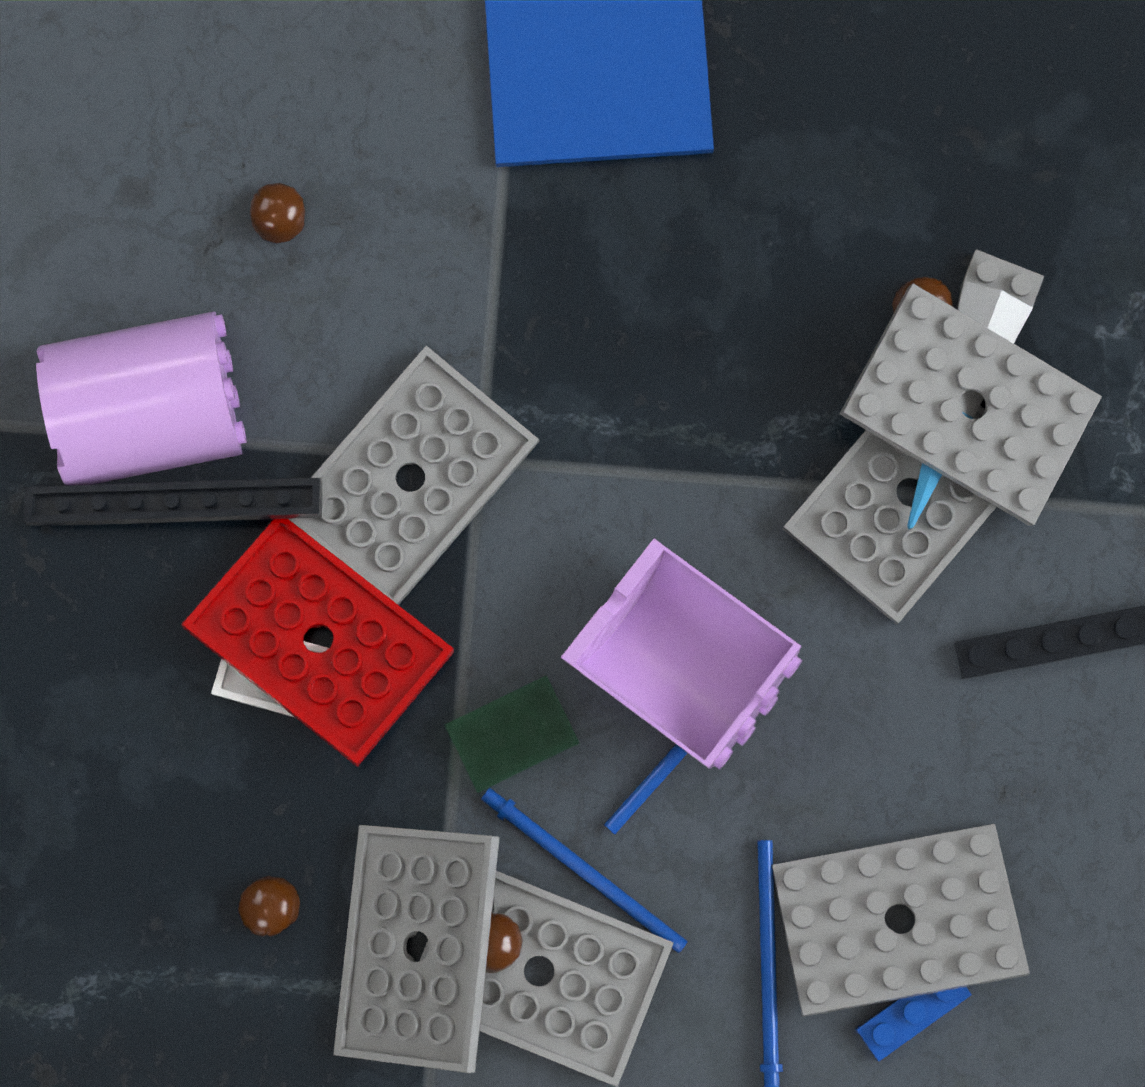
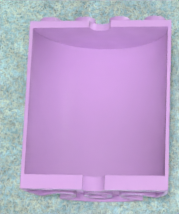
(140, 399)
(684, 655)

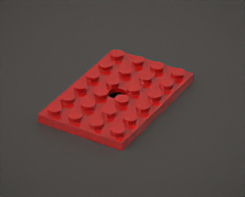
(259, 627)

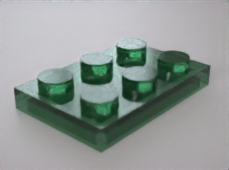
(512, 734)

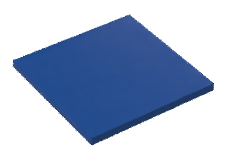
(597, 80)

